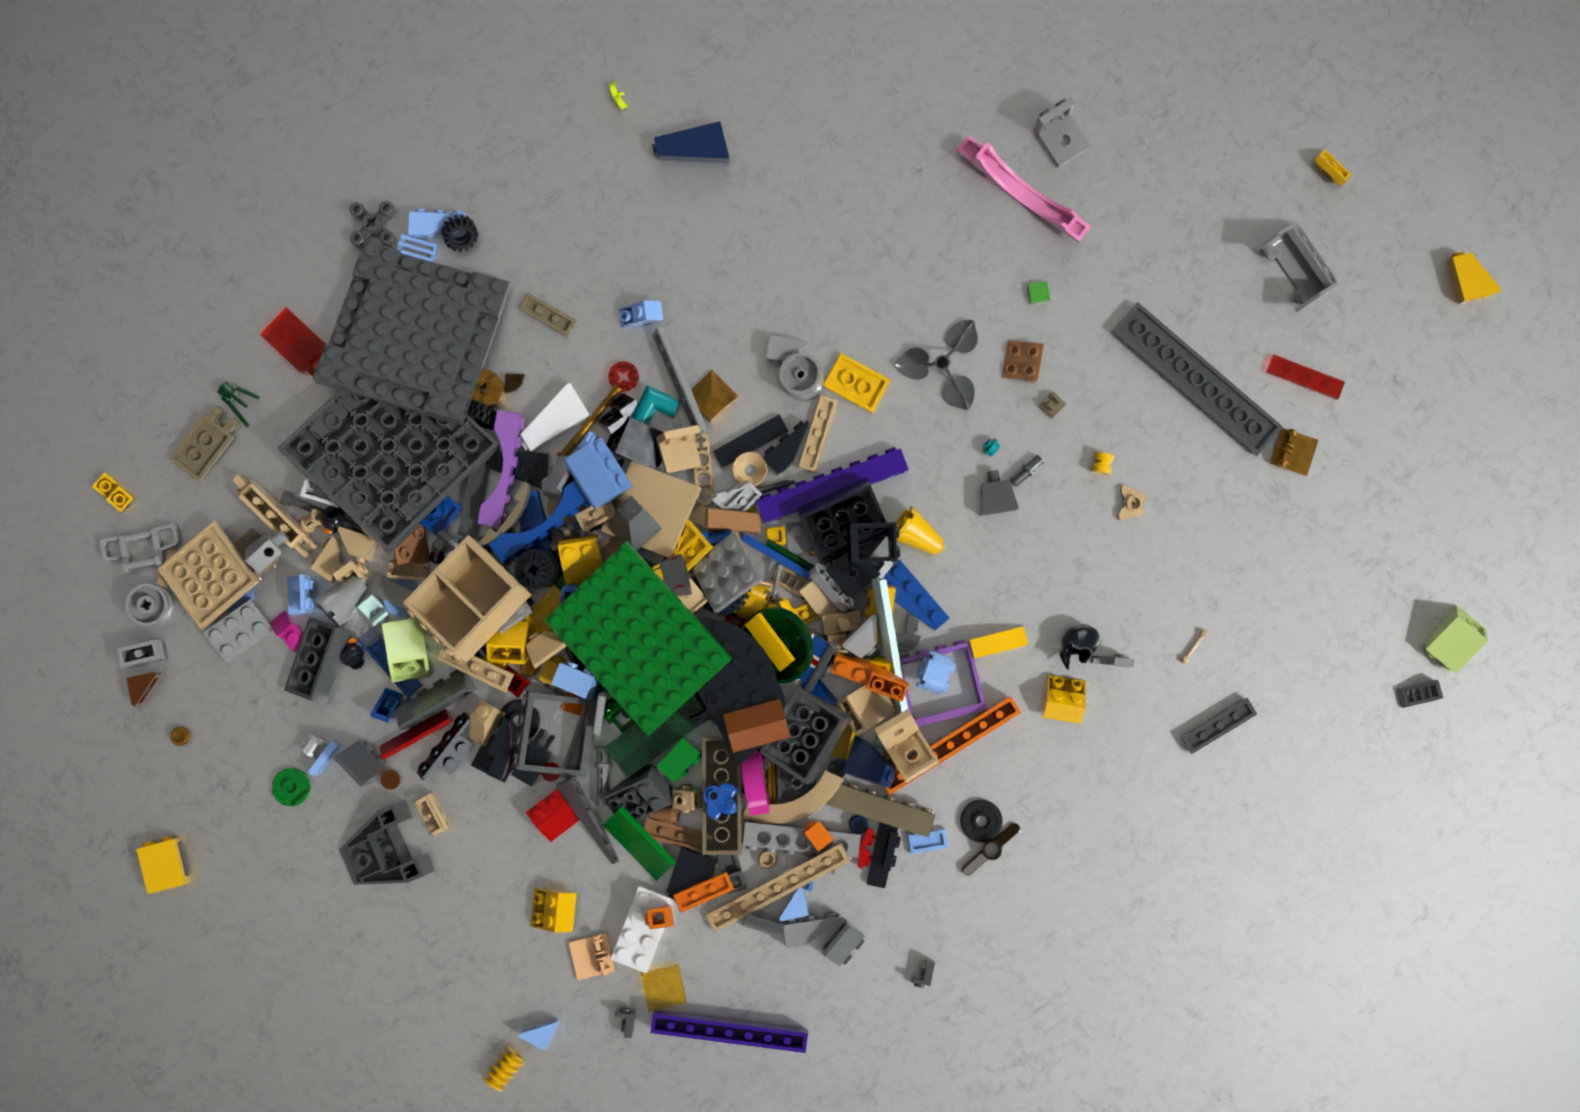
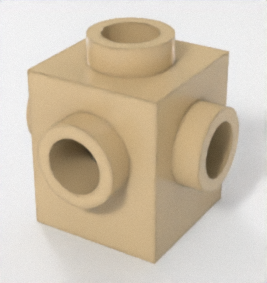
(687, 798)

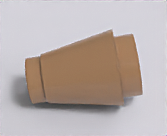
(666, 815)

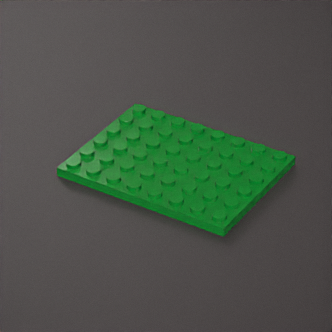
(638, 638)

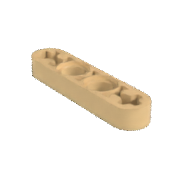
(706, 468)

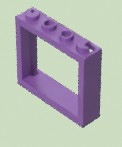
(942, 649)

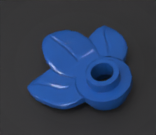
(722, 802)

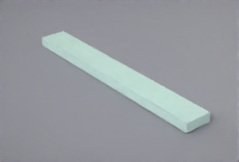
(888, 633)

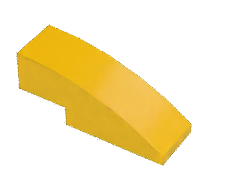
(998, 642)

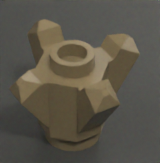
(561, 533)

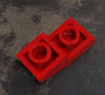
(864, 854)

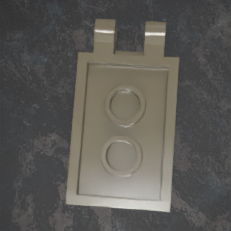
(204, 444)

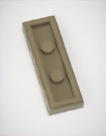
(547, 315)

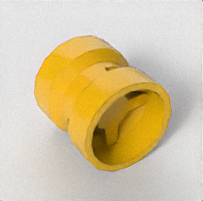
(1102, 463)

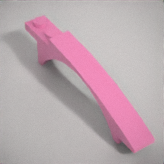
(1001, 175)

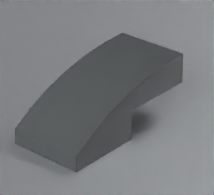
(732, 865)

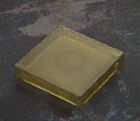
(663, 987)

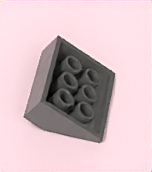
(434, 700)
(813, 734)

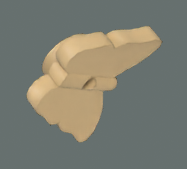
(1129, 510)

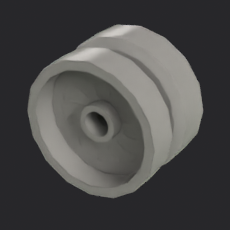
(792, 380)
(161, 606)

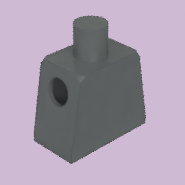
(997, 495)

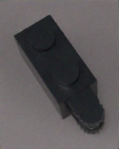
(535, 755)

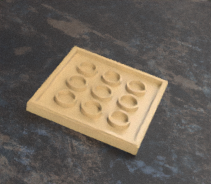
(665, 499)
(208, 575)

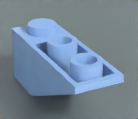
(429, 224)

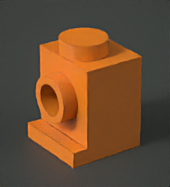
(666, 921)

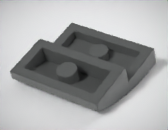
(763, 925)

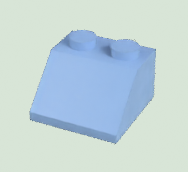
(576, 680)

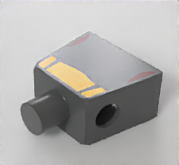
(674, 574)

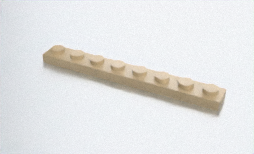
(778, 887)

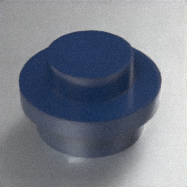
(858, 824)

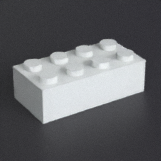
(637, 942)

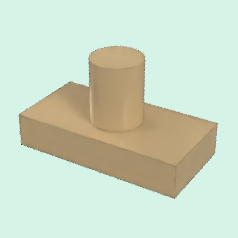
(841, 622)

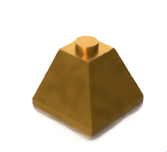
(713, 396)

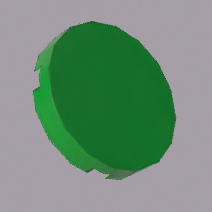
(291, 787)

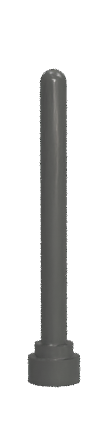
(289, 499)

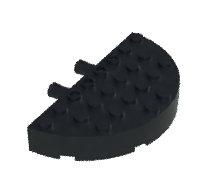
(740, 684)

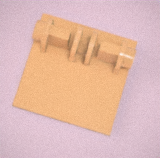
(591, 956)

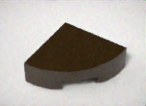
(513, 382)

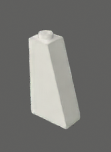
(556, 419)

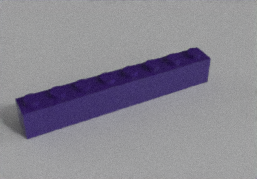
(875, 469)
(729, 1031)

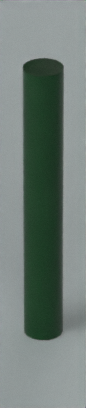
(788, 554)

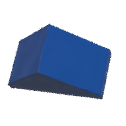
(386, 706)

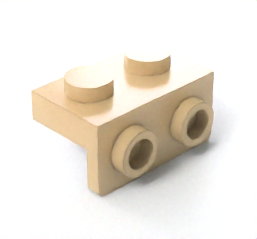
(344, 571)

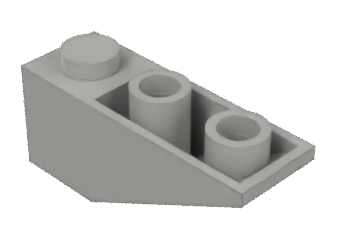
(804, 931)

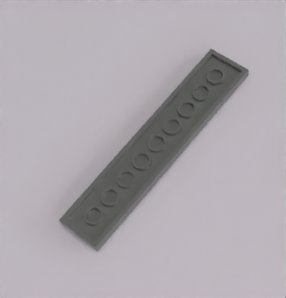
(1197, 379)

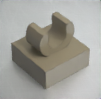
(1052, 404)

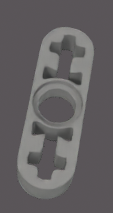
(831, 588)

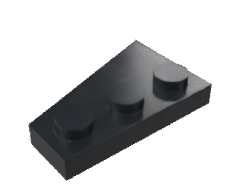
(531, 466)

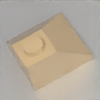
(543, 646)

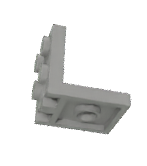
(1060, 123)

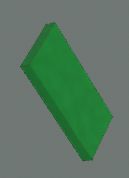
(639, 843)

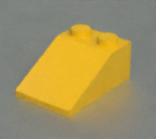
(579, 558)

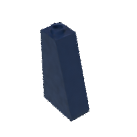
(695, 144)

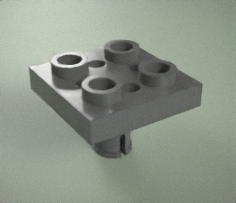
(787, 793)

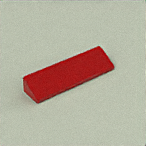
(415, 734)

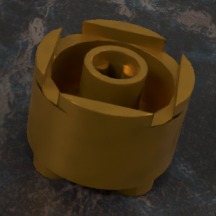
(496, 392)

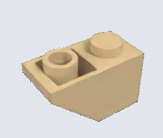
(328, 559)

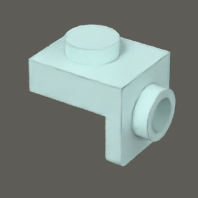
(373, 609)

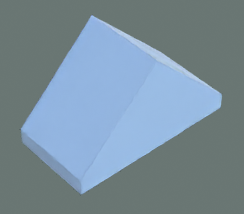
(795, 907)
(540, 1035)

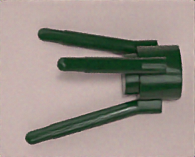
(229, 392)

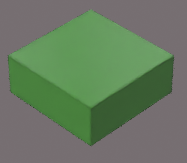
(1038, 292)

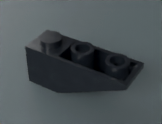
(783, 455)

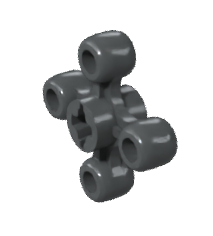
(377, 218)

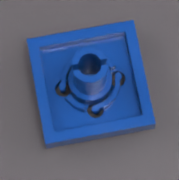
(449, 508)

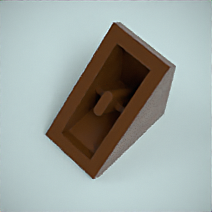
(140, 687)

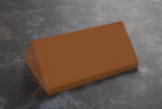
(756, 725)

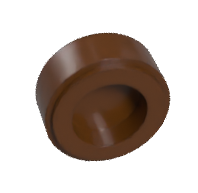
(390, 779)

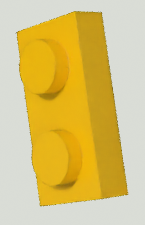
(1337, 172)

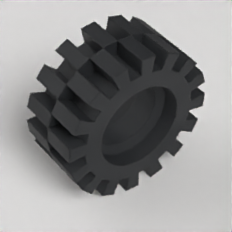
(456, 224)
(482, 414)

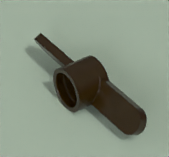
(1001, 840)

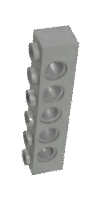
(752, 829)

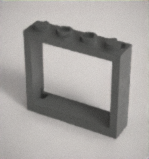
(585, 740)

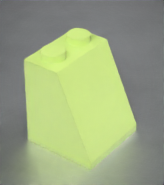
(1456, 640)
(405, 650)

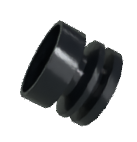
(548, 564)

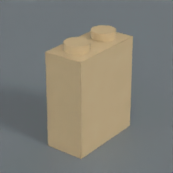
(866, 708)

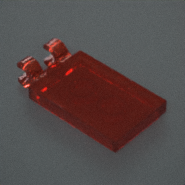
(294, 341)

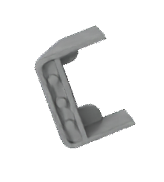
(1301, 263)

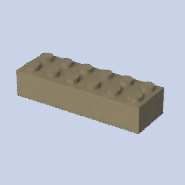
(720, 767)

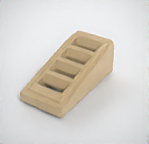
(789, 587)

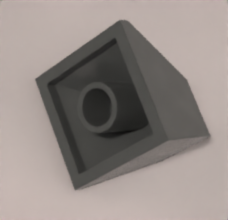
(633, 524)

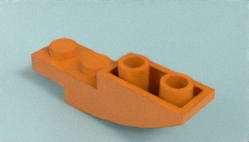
(871, 675)

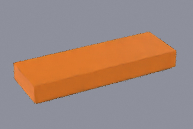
(703, 892)

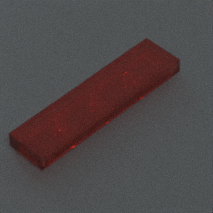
(1305, 377)

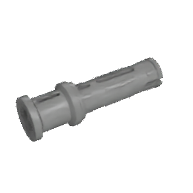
(602, 764)

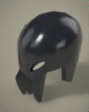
(1079, 640)

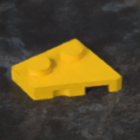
(692, 545)

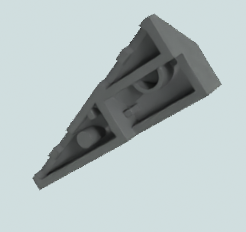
(576, 798)

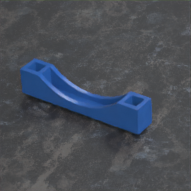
(511, 543)

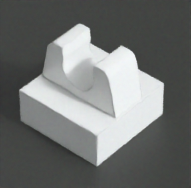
(314, 747)

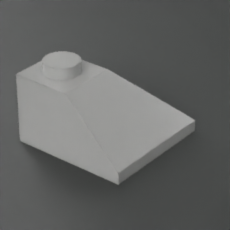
(864, 639)

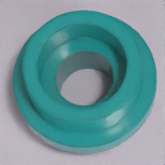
(991, 447)

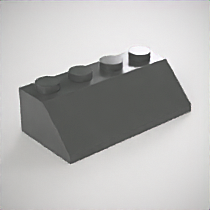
(317, 660)

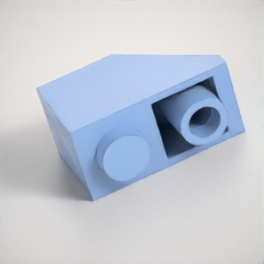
(641, 313)

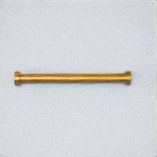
(590, 421)

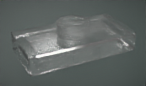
(363, 628)

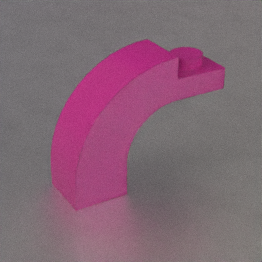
(755, 785)

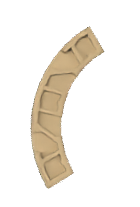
(801, 807)

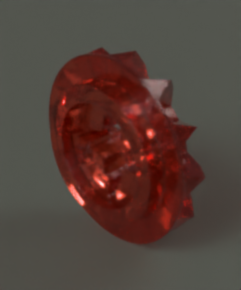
(623, 367)

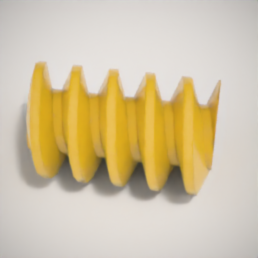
(505, 1069)

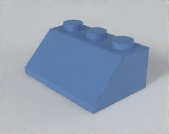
(598, 473)

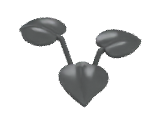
(915, 364)

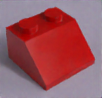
(552, 815)

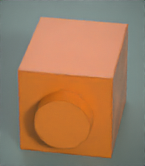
(817, 834)

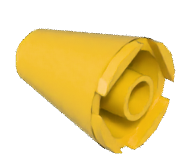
(918, 532)

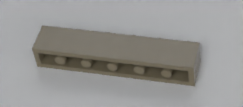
(883, 809)

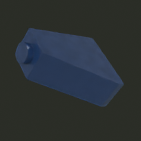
(868, 764)

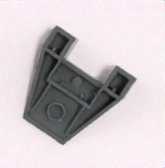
(379, 853)

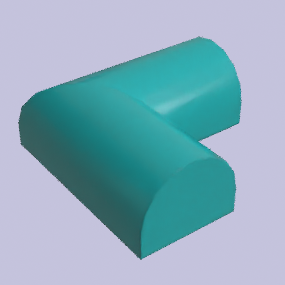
(652, 401)

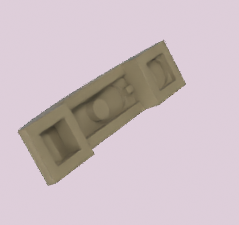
(523, 497)

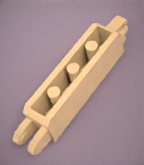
(273, 514)

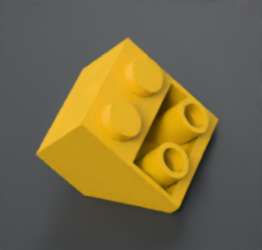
(509, 645)
(1064, 699)
(553, 910)

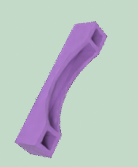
(507, 428)

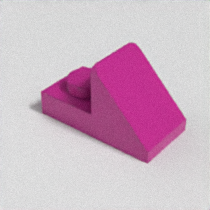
(288, 630)

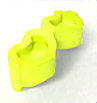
(616, 96)

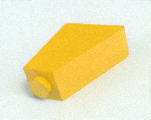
(1470, 278)

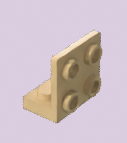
(679, 449)

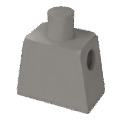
(264, 550)

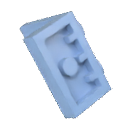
(300, 594)

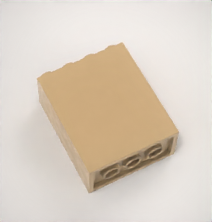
(466, 599)

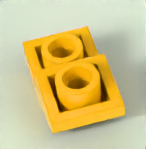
(113, 492)

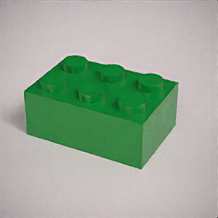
(677, 761)

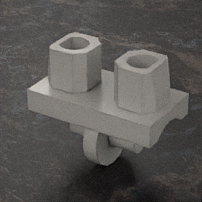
(446, 543)

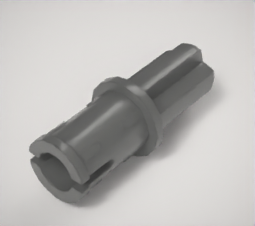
(1027, 470)

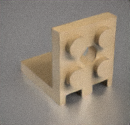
(900, 738)

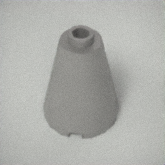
(341, 599)

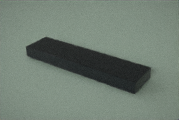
(751, 440)

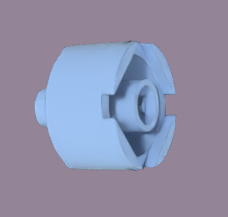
(935, 672)

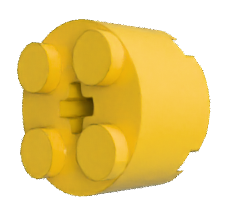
(757, 601)

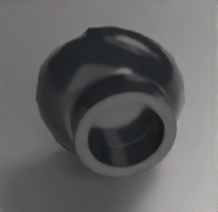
(332, 519)
(353, 655)

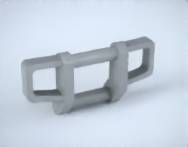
(127, 564)

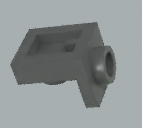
(927, 972)
(628, 1024)

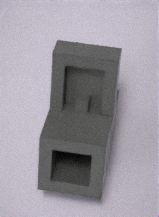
(908, 641)

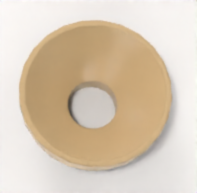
(746, 459)

